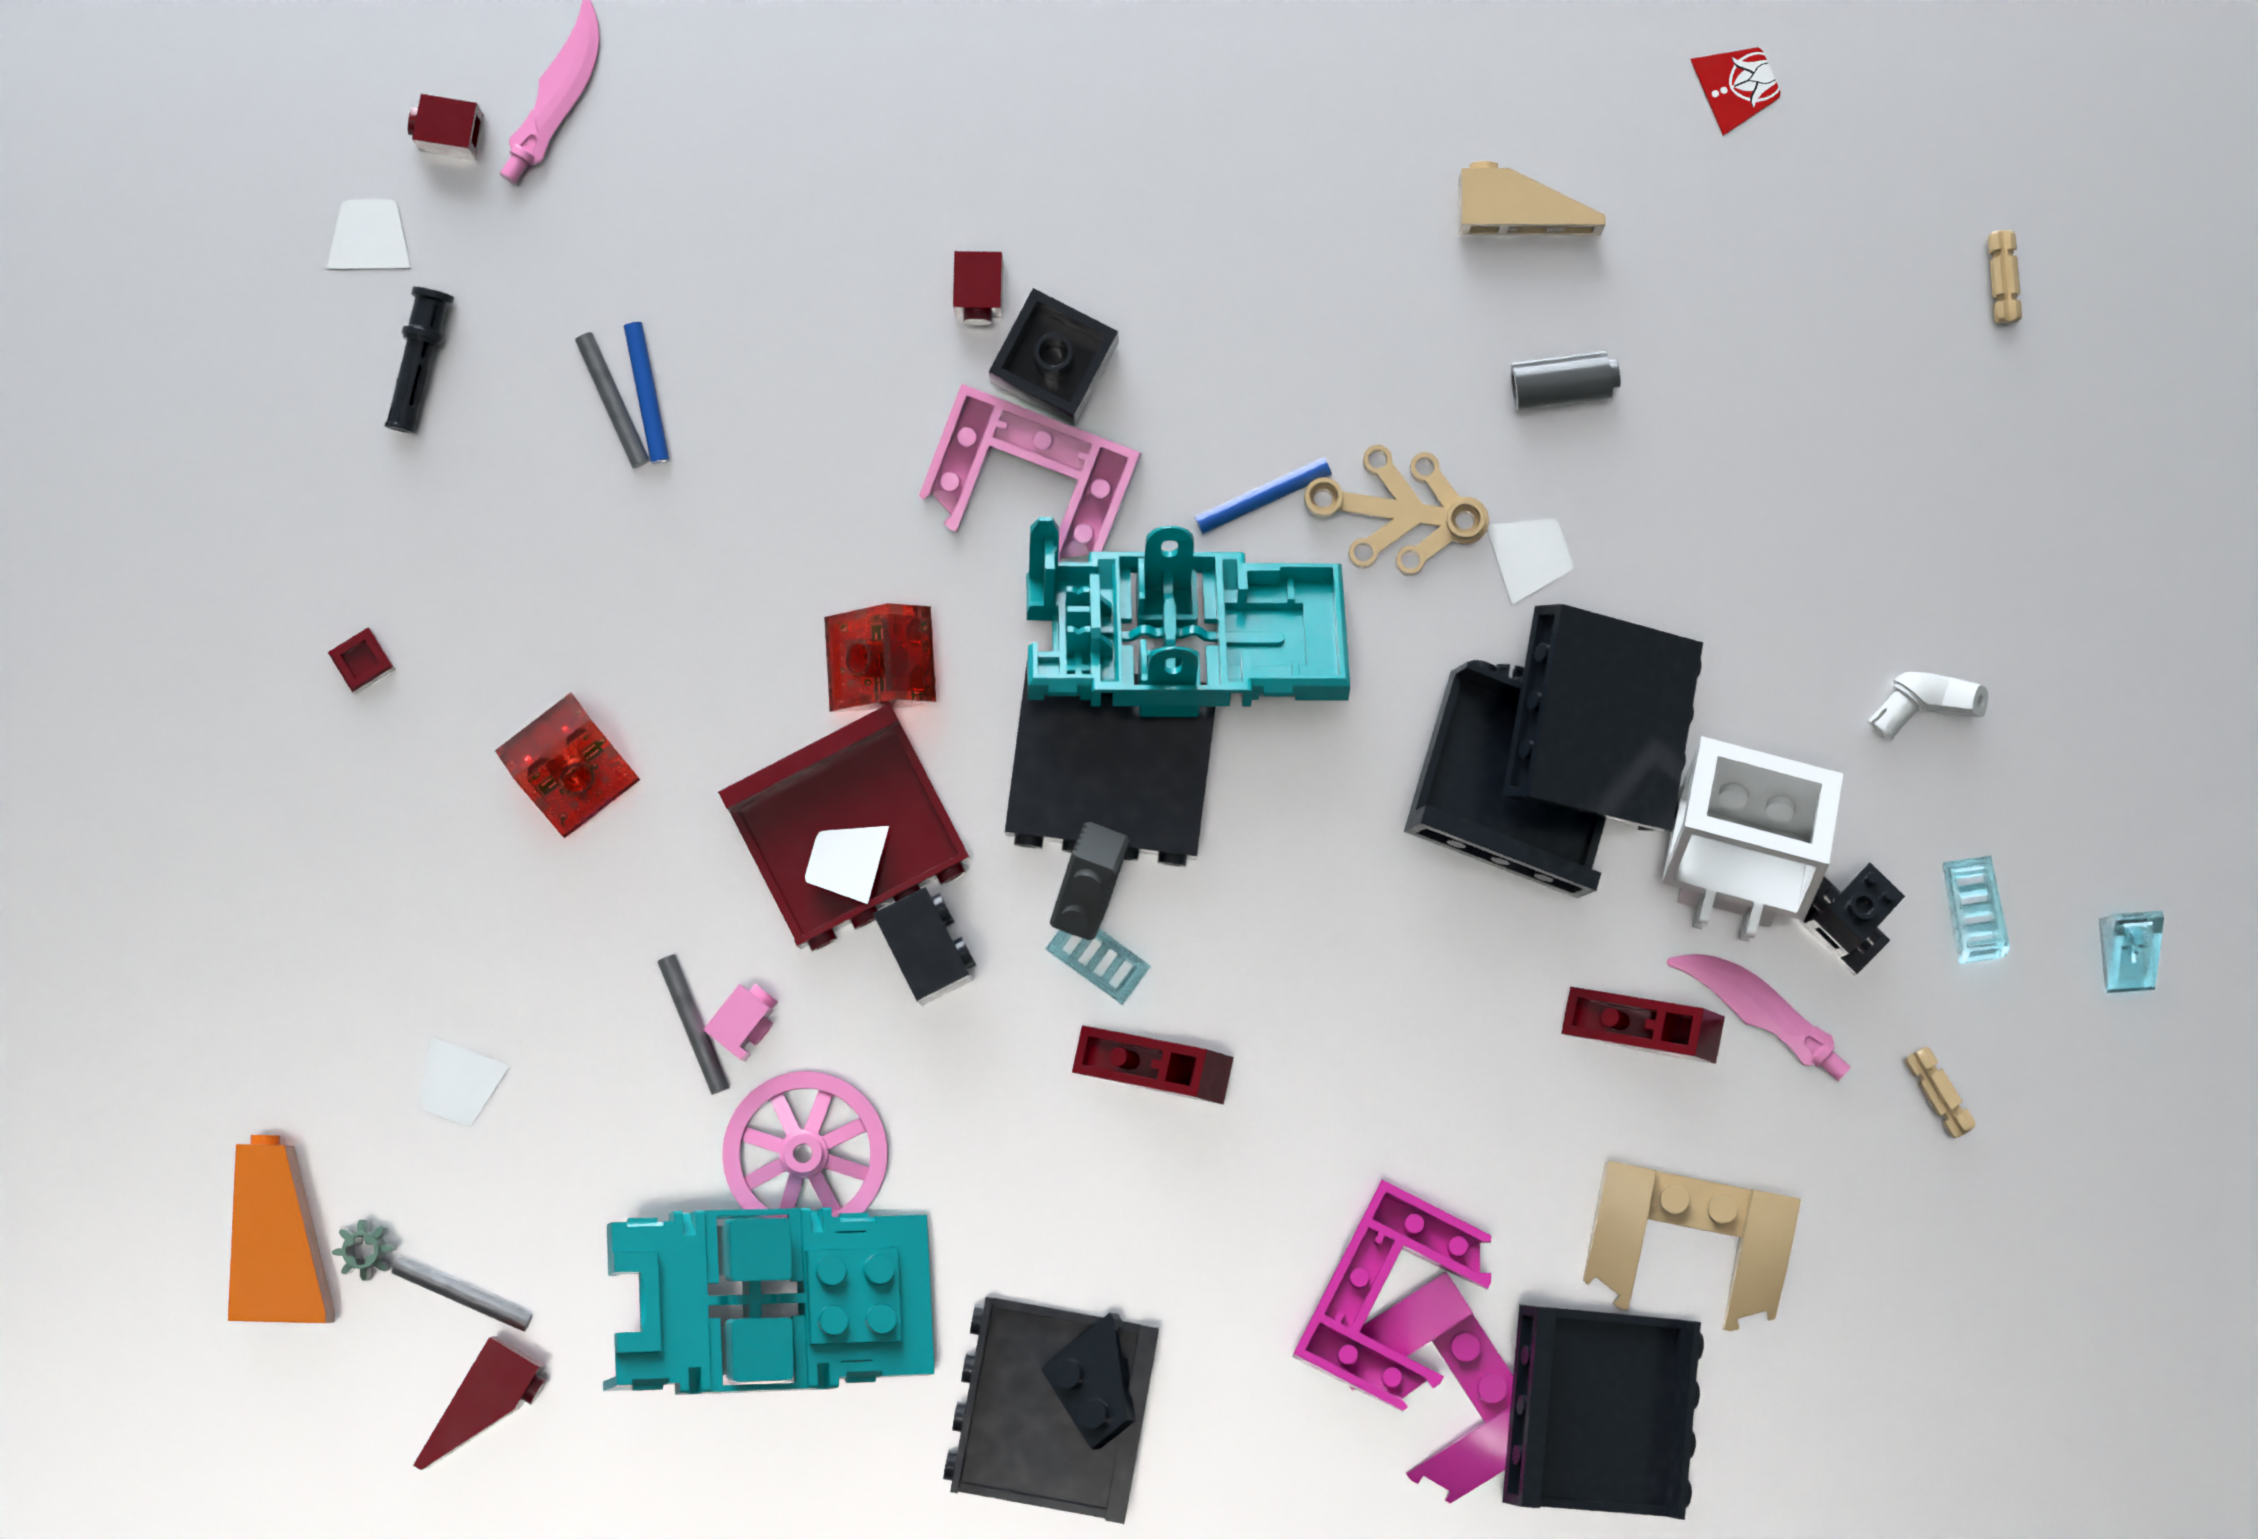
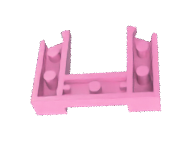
(986, 421)

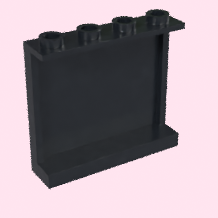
(1603, 717)
(1109, 770)
(1463, 786)
(1602, 1412)
(1017, 1432)

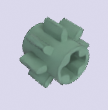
(356, 1239)

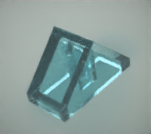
(2131, 950)

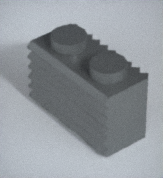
(1089, 881)

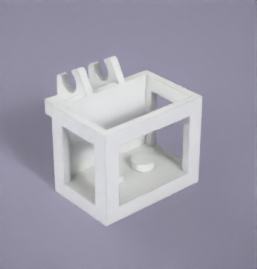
(1751, 835)

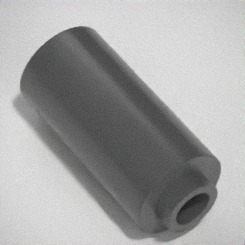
(1564, 380)

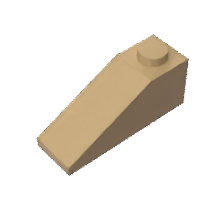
(1513, 204)

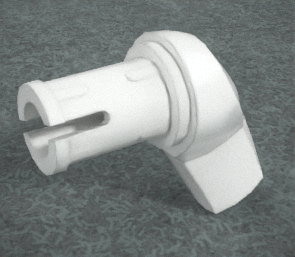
(1929, 693)

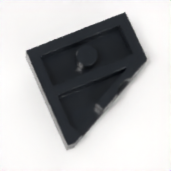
(1094, 1382)

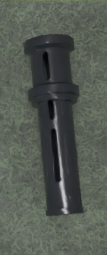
(422, 337)

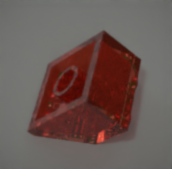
(880, 657)
(567, 765)

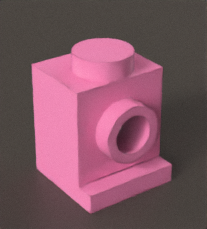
(742, 1020)

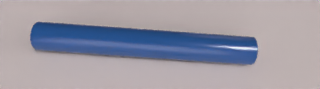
(646, 393)
(1262, 495)

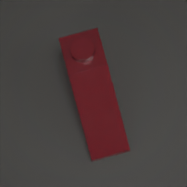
(1644, 1024)
(1153, 1064)
(489, 1393)

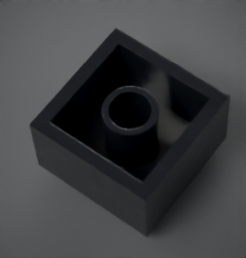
(1053, 356)
(924, 945)

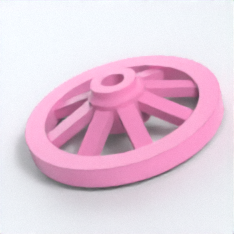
(774, 1090)

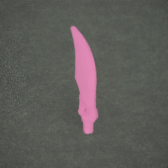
(557, 94)
(1764, 1008)

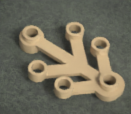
(1405, 511)

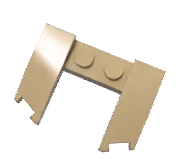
(1759, 1219)

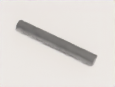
(612, 400)
(693, 1024)
(462, 1293)

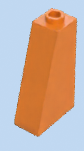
(273, 1240)

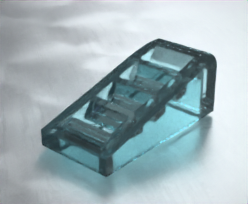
(1981, 949)
(1127, 985)

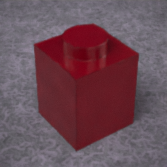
(446, 126)
(978, 286)

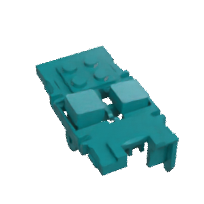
(1274, 626)
(857, 1300)

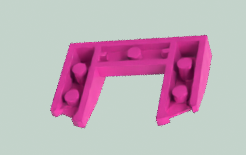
(1442, 1316)
(1333, 1334)

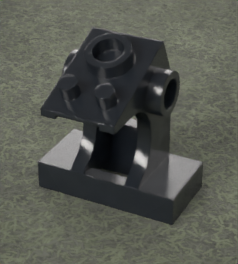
(1850, 918)

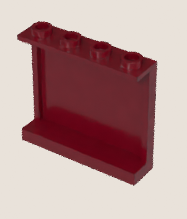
(845, 781)

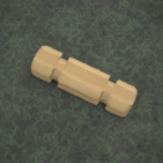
(2004, 277)
(1940, 1092)

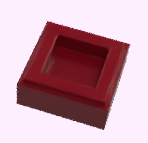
(361, 660)

